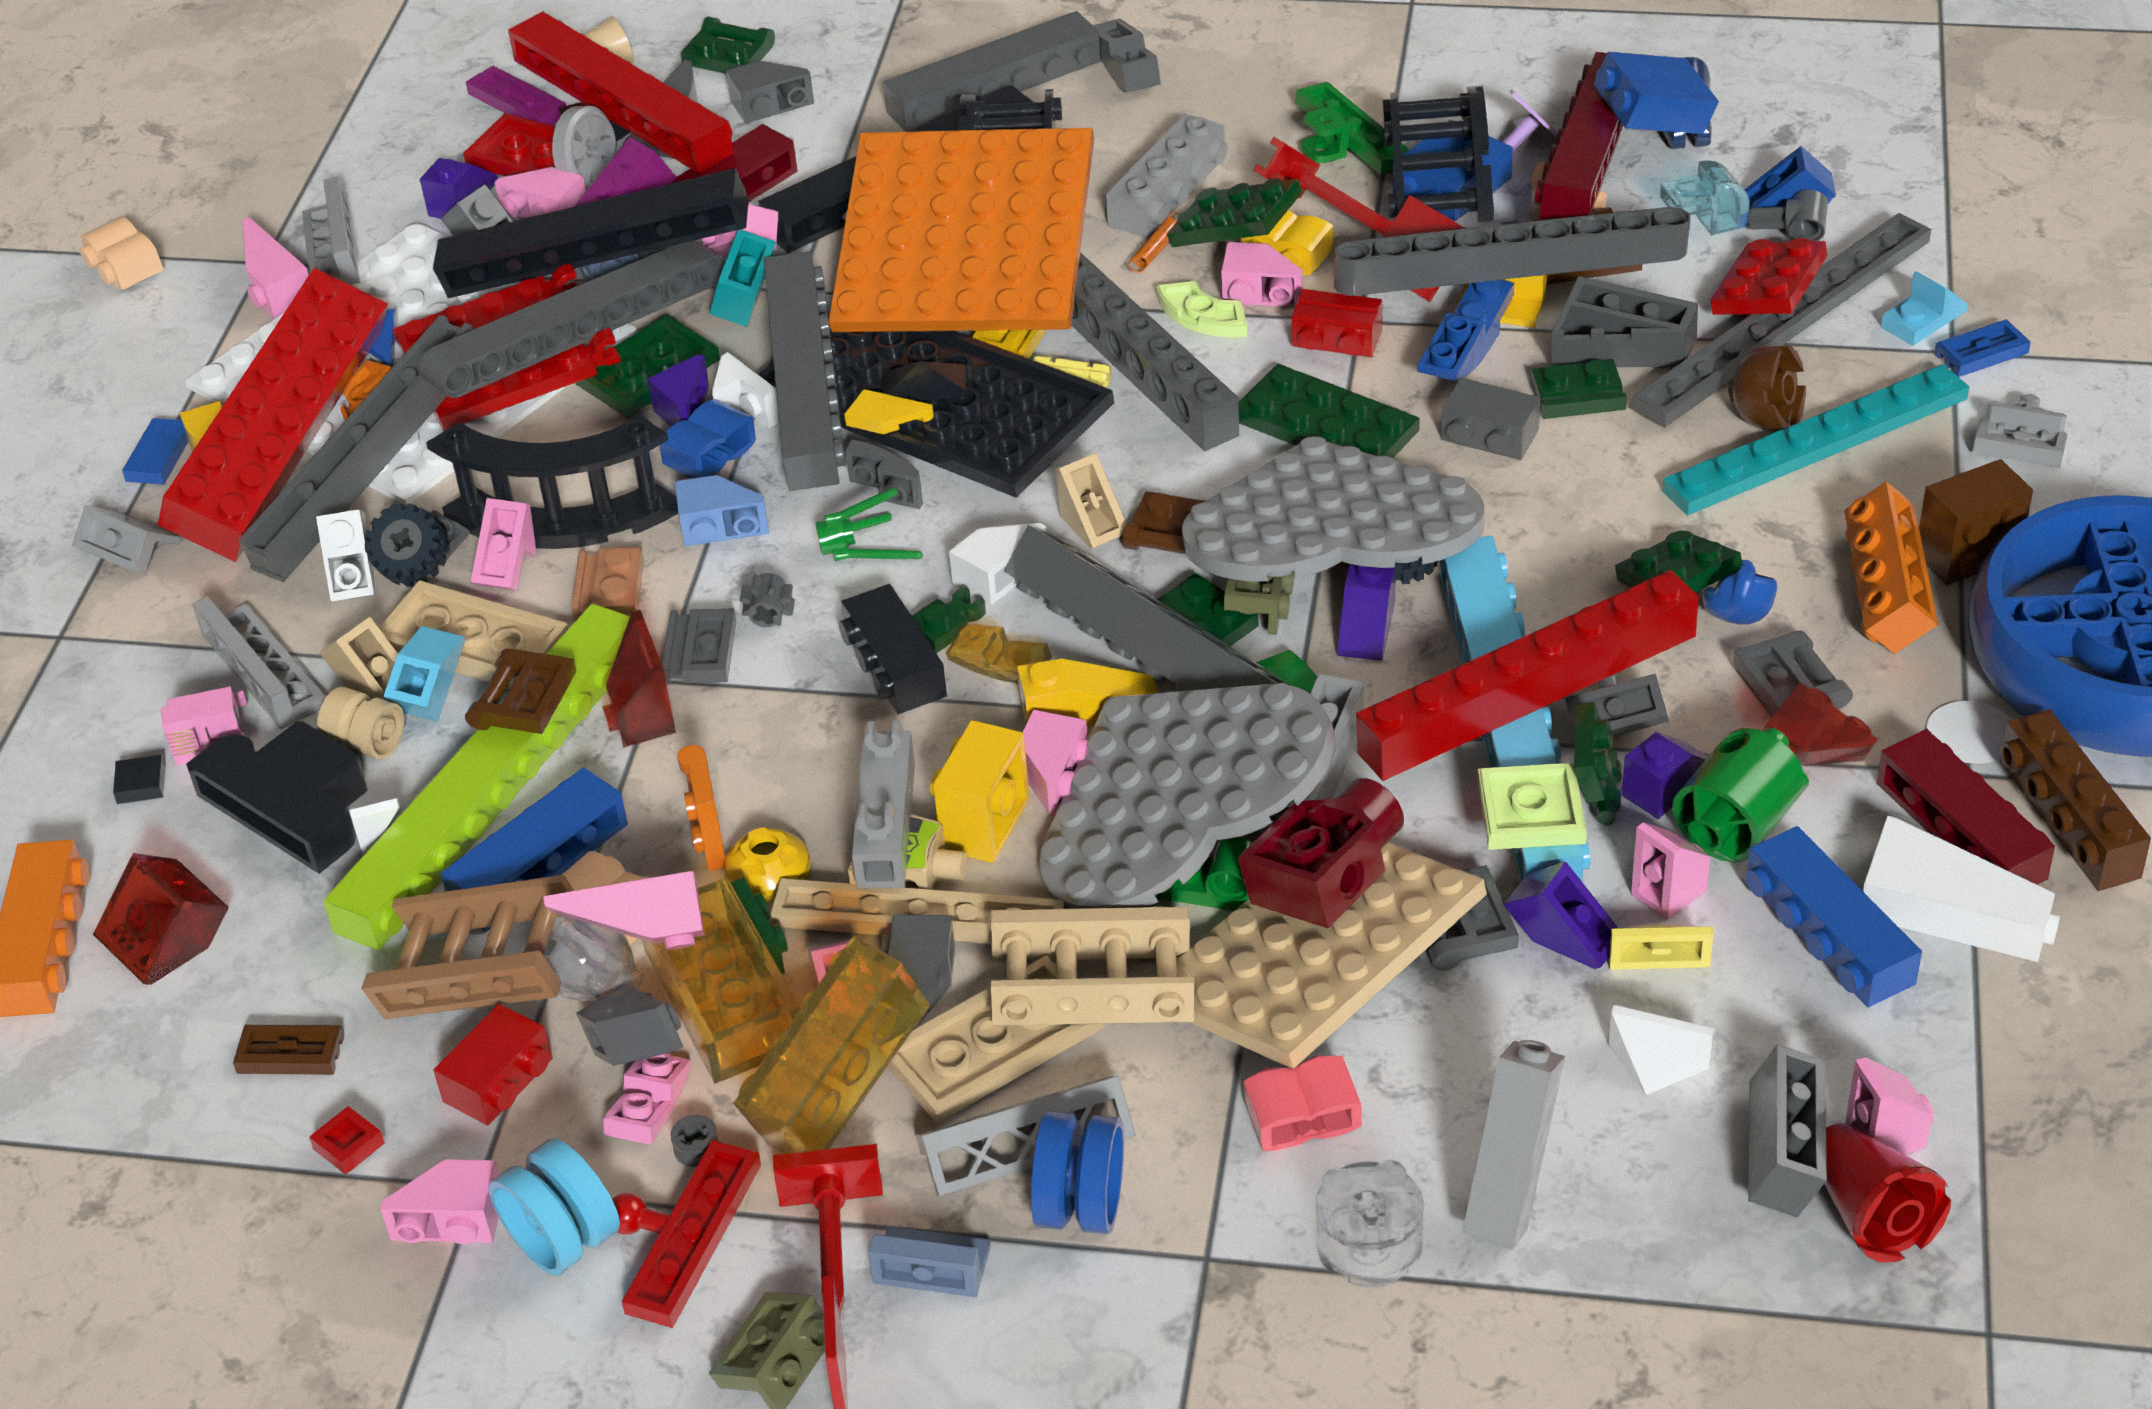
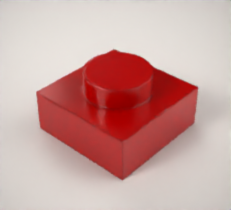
(346, 1140)

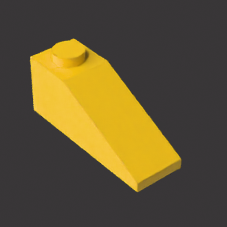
(1076, 687)

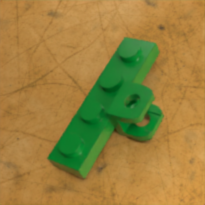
(1341, 126)

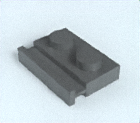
(699, 645)

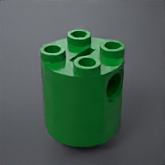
(1739, 793)

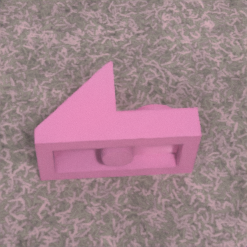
(502, 543)

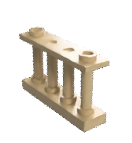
(1091, 934)

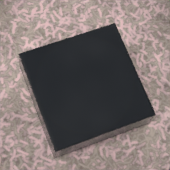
(139, 779)

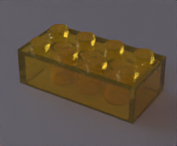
(726, 986)
(832, 1050)

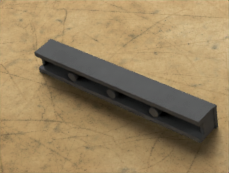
(347, 460)

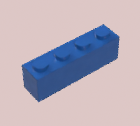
(544, 837)
(1833, 917)

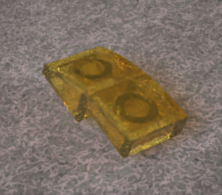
(992, 654)

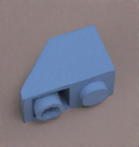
(718, 510)

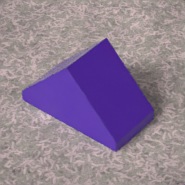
(679, 390)

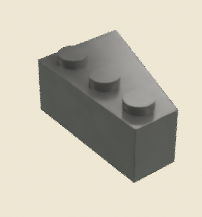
(1623, 326)

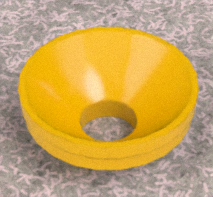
(764, 872)

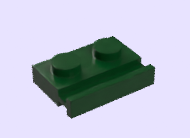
(1578, 388)

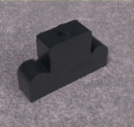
(287, 791)

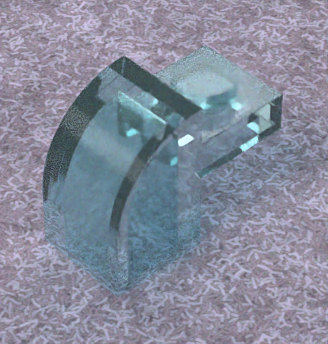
(1711, 196)

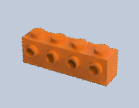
(1889, 568)

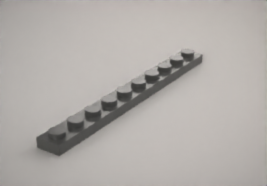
(1832, 285)

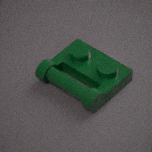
(719, 54)

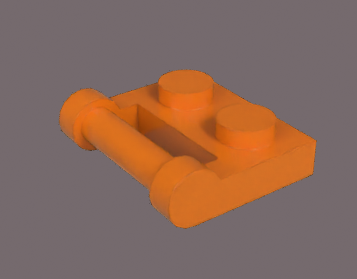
(701, 806)

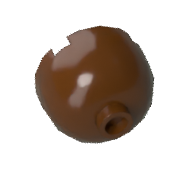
(1768, 388)

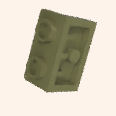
(1263, 597)
(774, 1348)

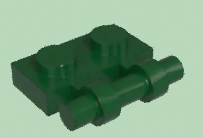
(1597, 763)

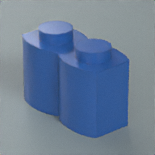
(708, 439)

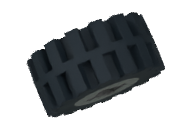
(410, 559)

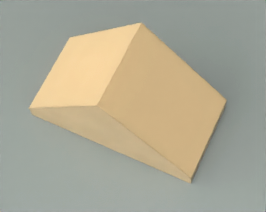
(1089, 502)

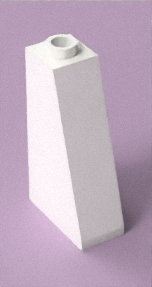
(1957, 895)

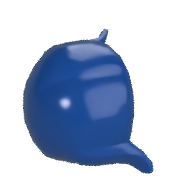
(1741, 596)

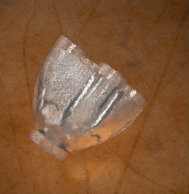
(591, 961)

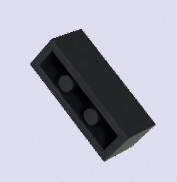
(892, 649)

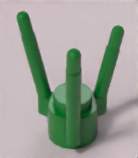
(837, 533)

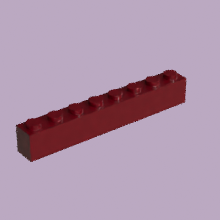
(1581, 152)

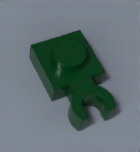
(944, 621)

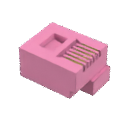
(200, 720)

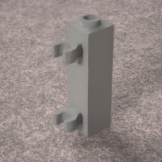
(883, 808)
(1513, 1143)

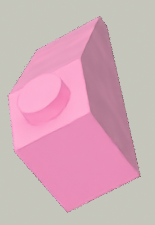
(271, 270)
(646, 909)

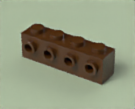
(2074, 800)

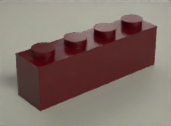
(760, 158)
(1962, 807)

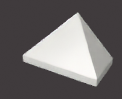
(373, 821)
(1658, 1047)

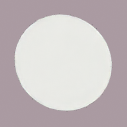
(1970, 729)

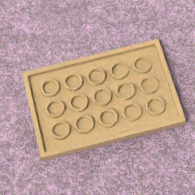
(1294, 983)

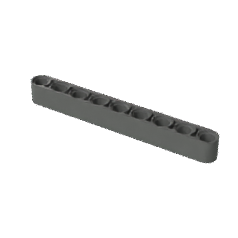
(1511, 251)
(569, 318)

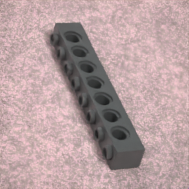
(1153, 360)

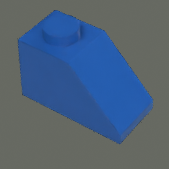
(1791, 175)

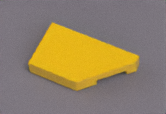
(885, 412)

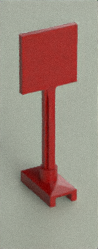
(1412, 219)
(827, 1181)

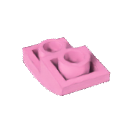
(648, 1098)

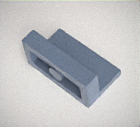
(928, 1261)

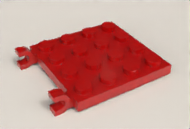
(525, 384)

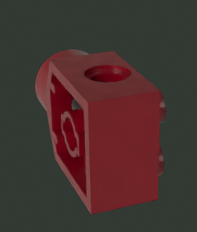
(1322, 853)

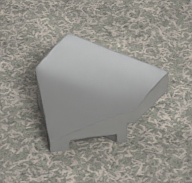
(2022, 432)

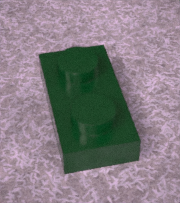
(759, 915)

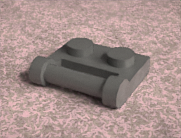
(1774, 674)
(1482, 929)

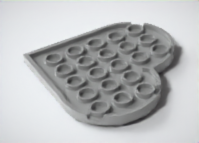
(1331, 508)
(1173, 780)

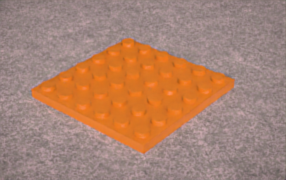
(963, 231)

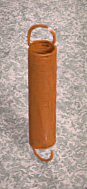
(1153, 245)

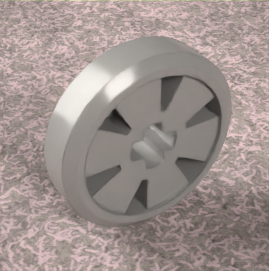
(583, 142)

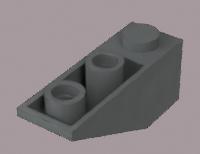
(926, 951)

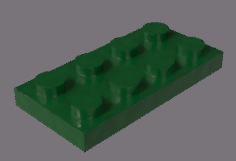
(1301, 406)

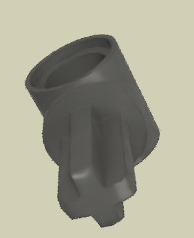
(1802, 216)

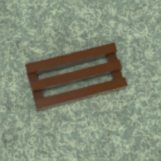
(287, 1055)

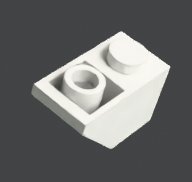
(344, 555)

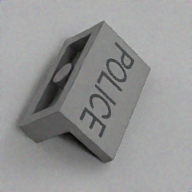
(119, 538)

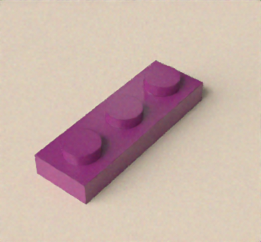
(514, 96)

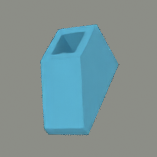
(424, 672)

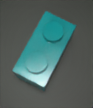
(742, 278)

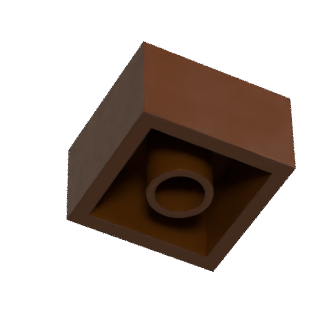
(1969, 516)

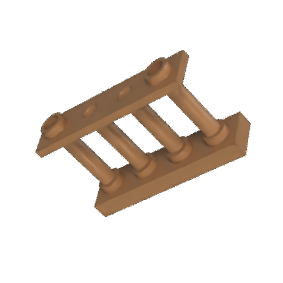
(471, 982)

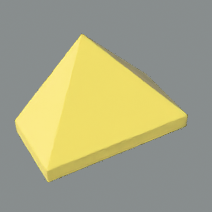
(1660, 946)

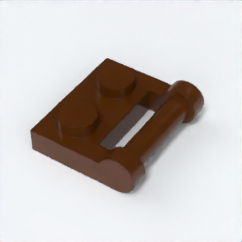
(1159, 523)
(532, 697)

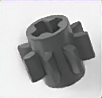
(767, 600)

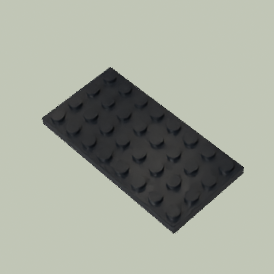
(1001, 433)

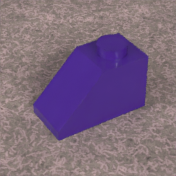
(451, 182)
(1367, 611)
(1658, 772)
(1562, 915)

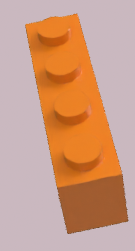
(39, 924)

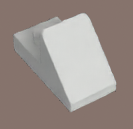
(745, 391)

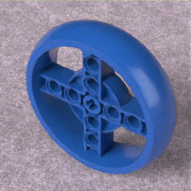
(2100, 622)

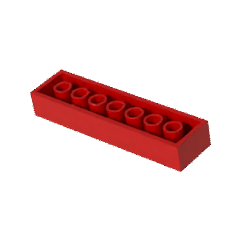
(272, 414)

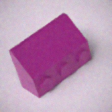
(629, 171)

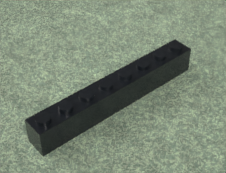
(819, 202)
(592, 233)

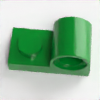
(1218, 880)

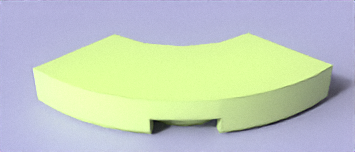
(1202, 312)

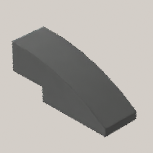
(1126, 56)

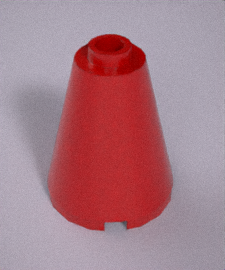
(1883, 1194)

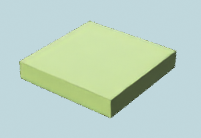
(1531, 806)

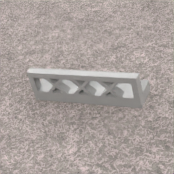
(341, 239)
(254, 670)
(1008, 1120)

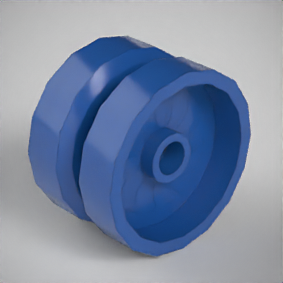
(1077, 1172)

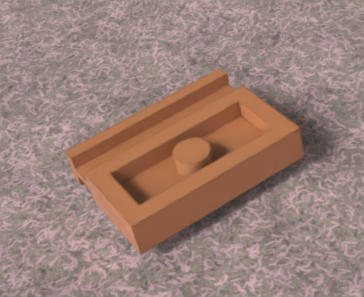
(608, 580)

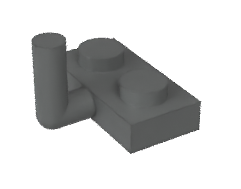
(1626, 705)

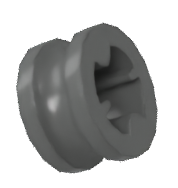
(690, 1129)

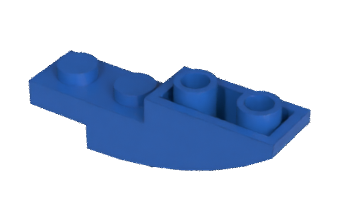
(1469, 332)

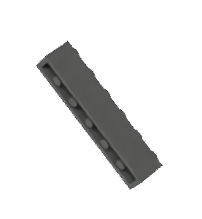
(1014, 60)

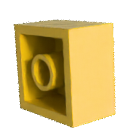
(981, 789)

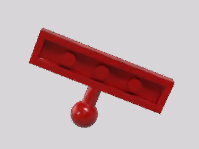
(687, 1234)

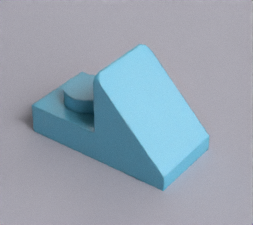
(1924, 311)

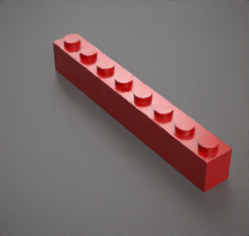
(622, 92)
(1526, 675)

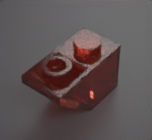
(1819, 730)

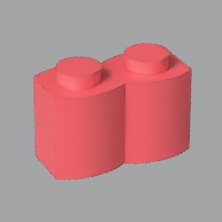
(1302, 1102)

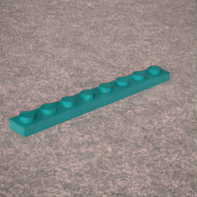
(1814, 439)

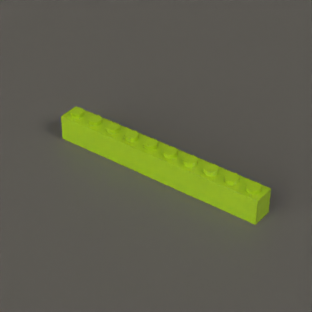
(469, 793)

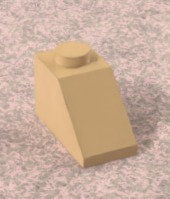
(362, 659)

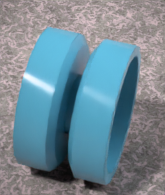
(554, 1206)

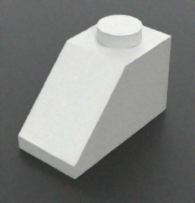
(981, 560)

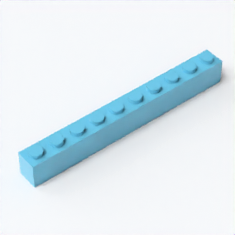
(1483, 621)

